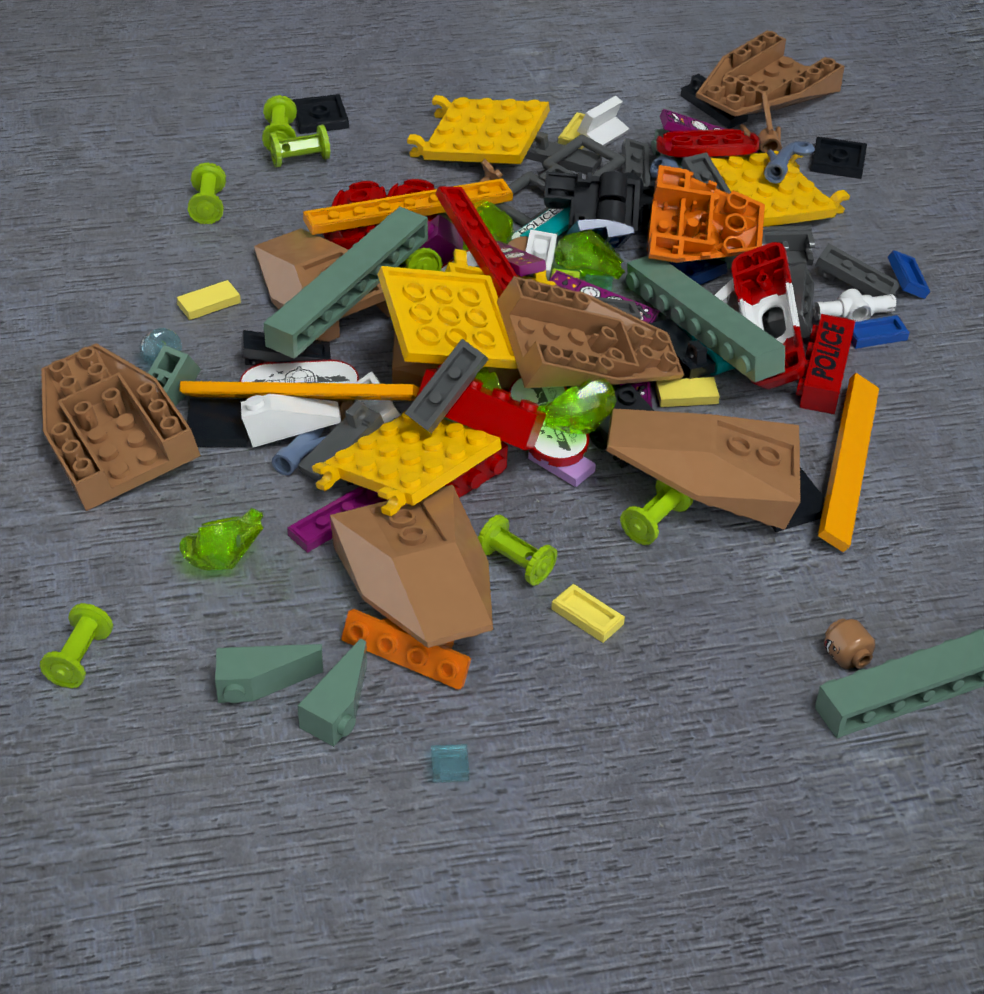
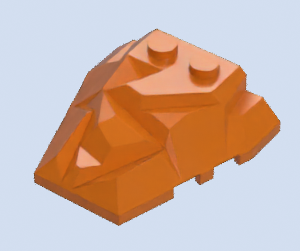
(699, 220)

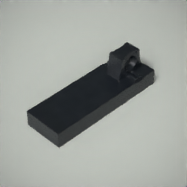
(689, 93)
(256, 352)
(691, 354)

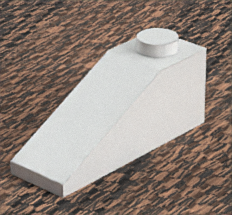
(284, 416)

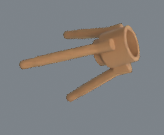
(768, 137)

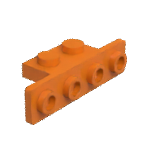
(398, 646)

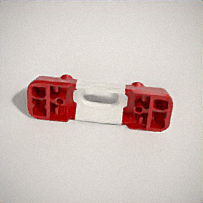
(765, 282)

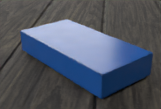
(908, 274)
(879, 332)

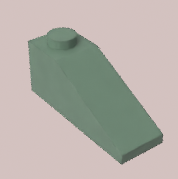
(171, 368)
(258, 671)
(333, 703)

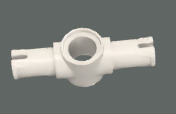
(855, 306)

